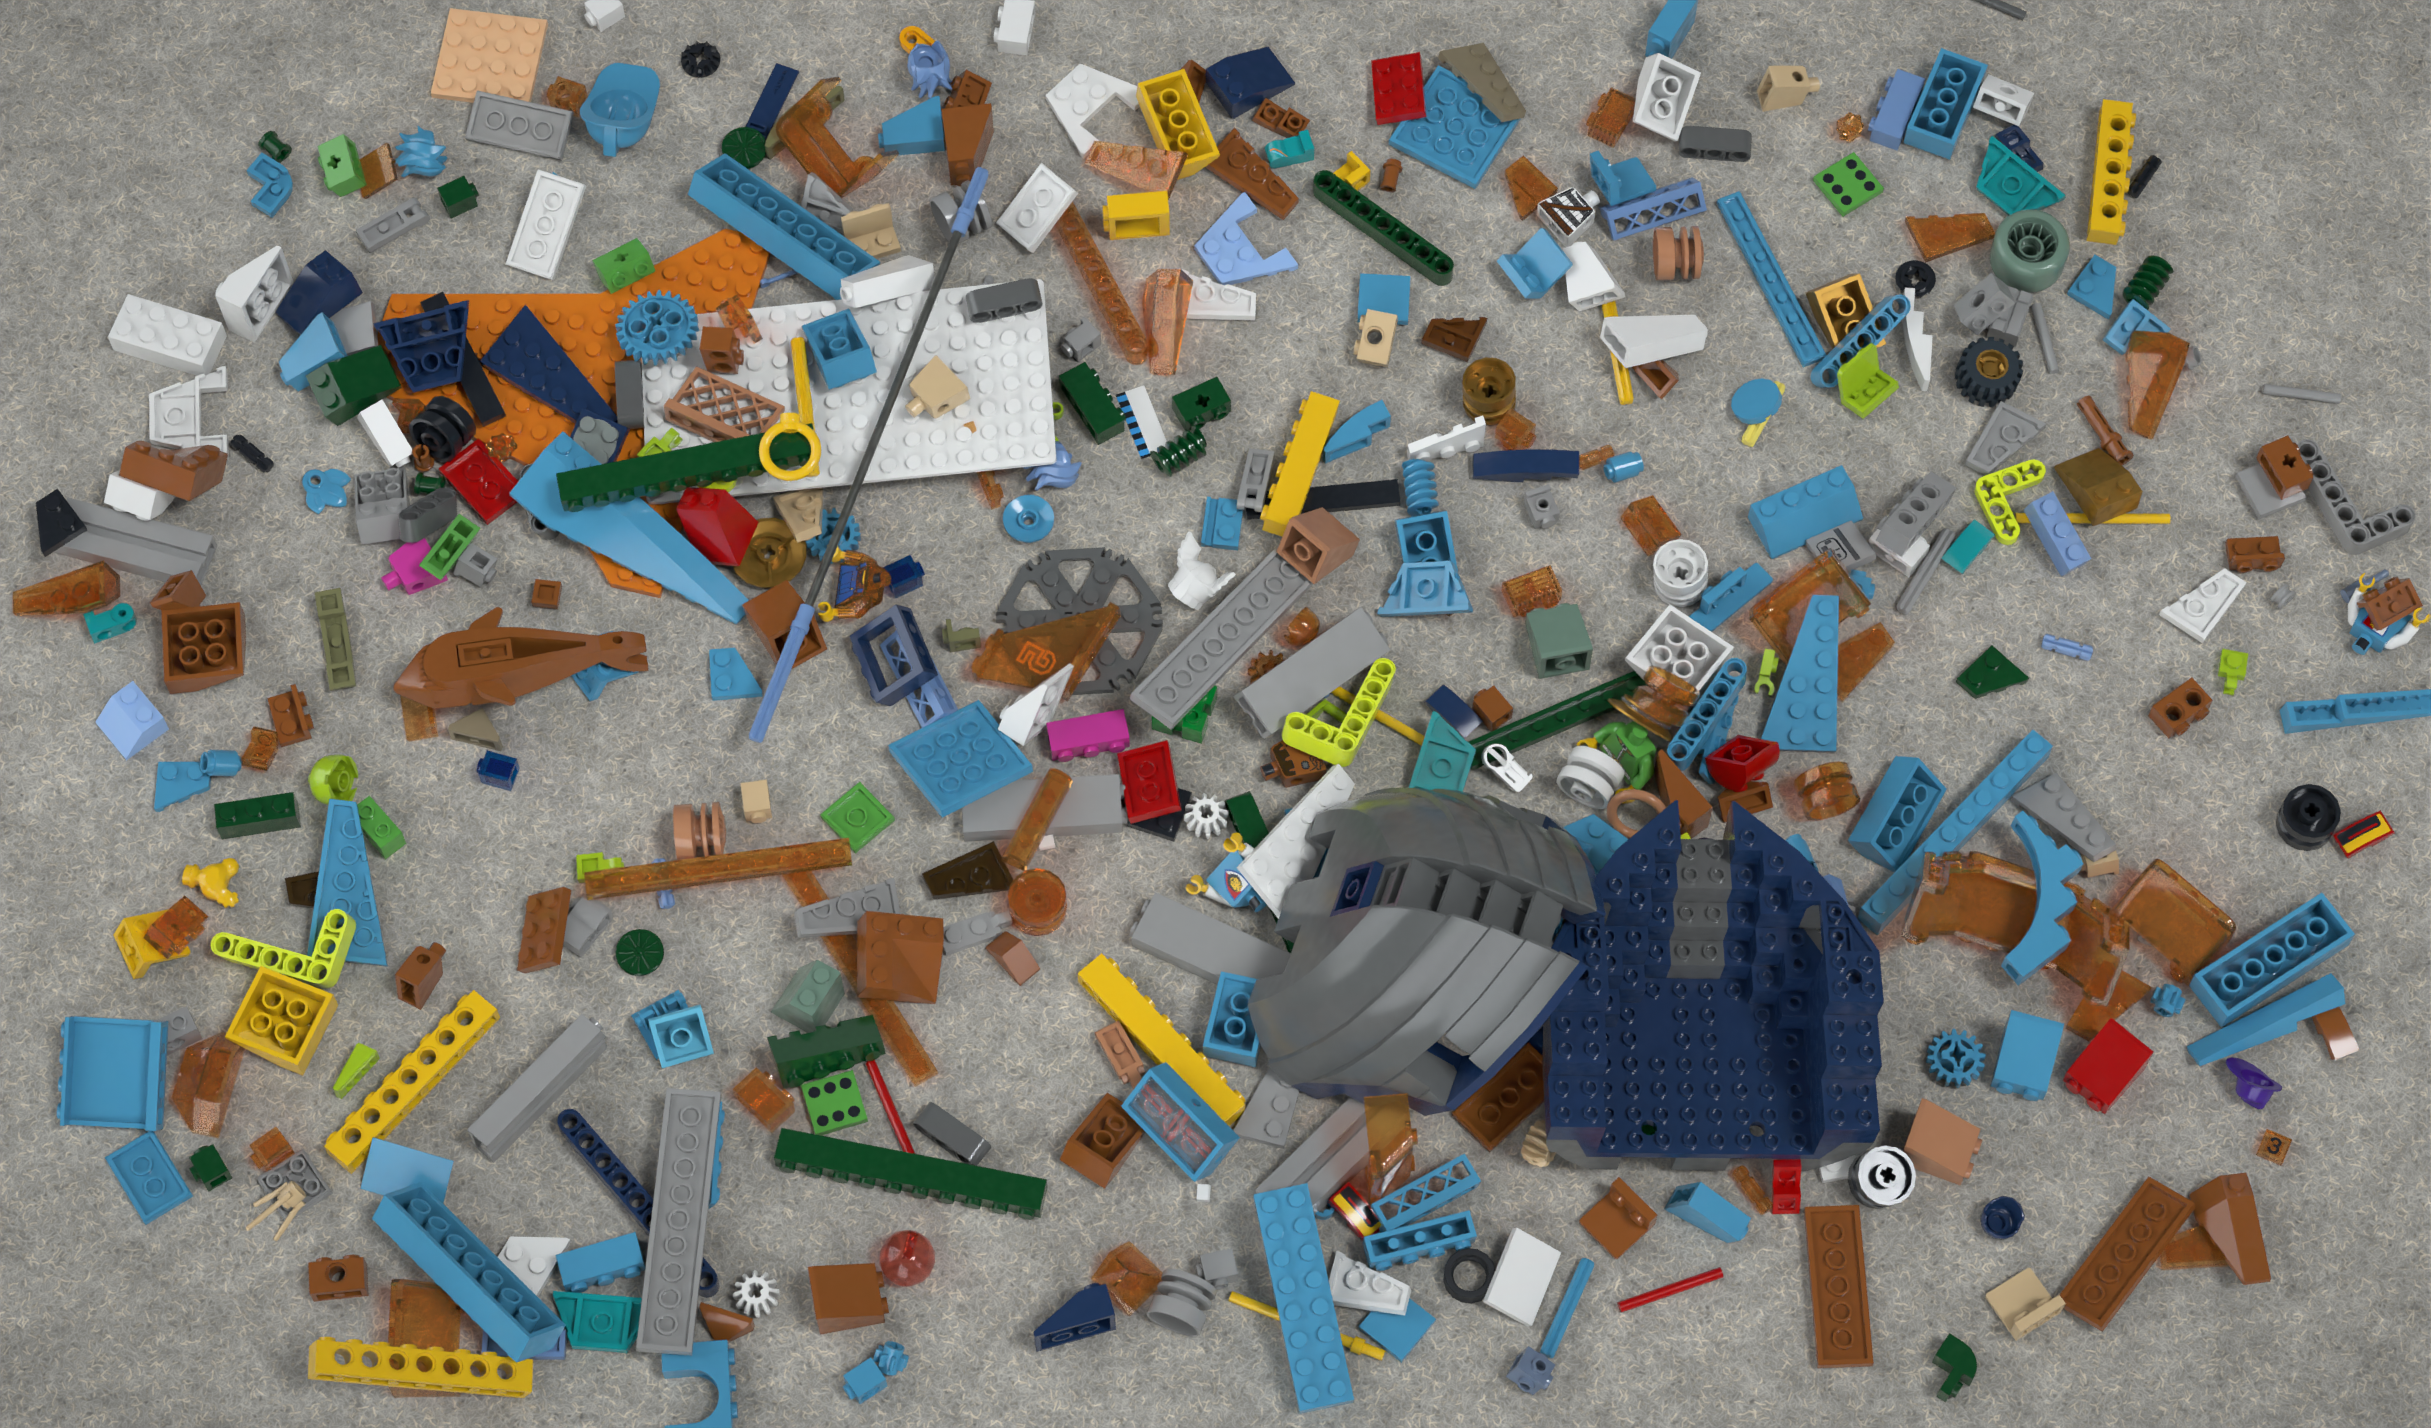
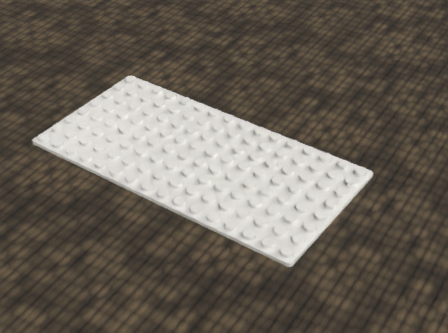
(997, 360)

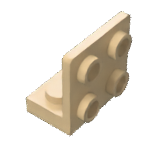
(872, 230)
(2024, 1303)

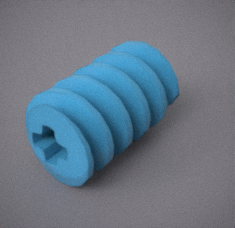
(1419, 486)

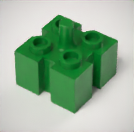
(1195, 722)

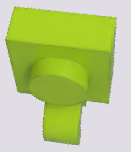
(668, 442)
(1768, 665)
(2233, 668)
(595, 862)

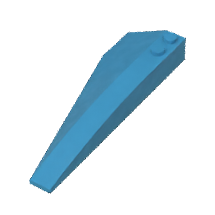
(626, 533)

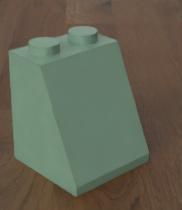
(1558, 640)
(810, 996)

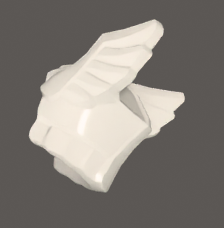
(1195, 580)

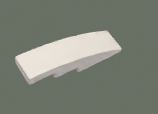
(1917, 344)

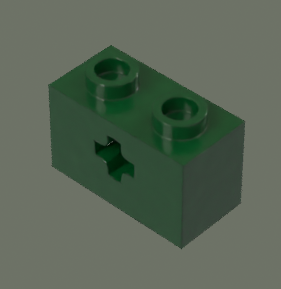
(1190, 403)

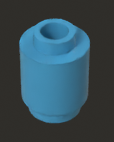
(1623, 466)
(220, 762)

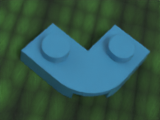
(276, 184)

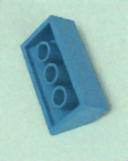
(1805, 511)
(1897, 813)

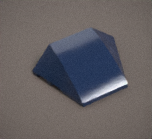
(428, 345)

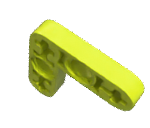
(2000, 490)

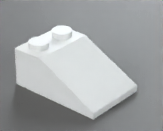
(1664, 95)
(135, 497)
(1033, 710)

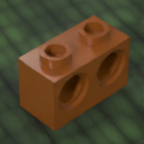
(721, 350)
(2176, 704)

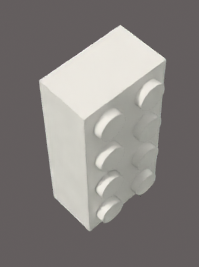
(167, 336)

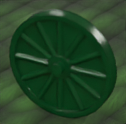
(745, 146)
(639, 952)

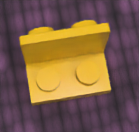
(135, 949)

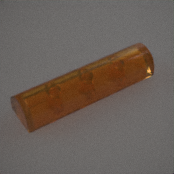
(1037, 819)

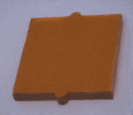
(378, 170)

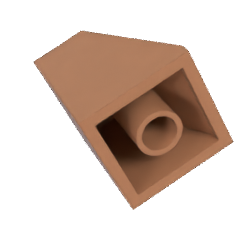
(1316, 544)
(1942, 1143)

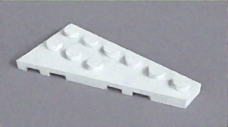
(1287, 852)

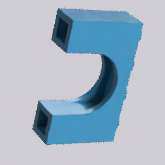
(713, 1362)

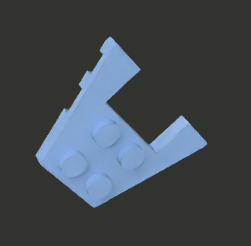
(1232, 255)

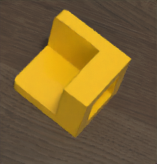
(1354, 172)

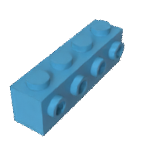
(1419, 1240)

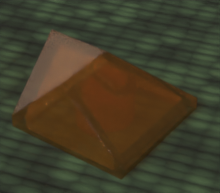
(1128, 1277)

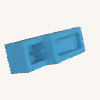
(1357, 431)

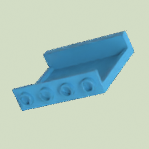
(113, 1072)

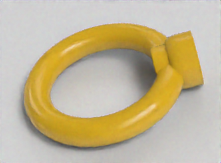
(790, 424)

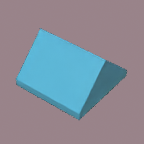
(681, 1036)

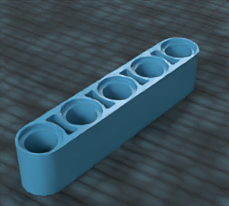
(1868, 331)
(1708, 703)

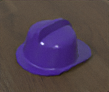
(2251, 1083)

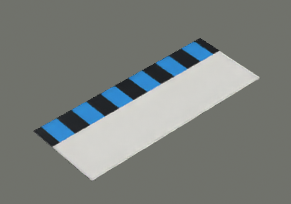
(1141, 420)

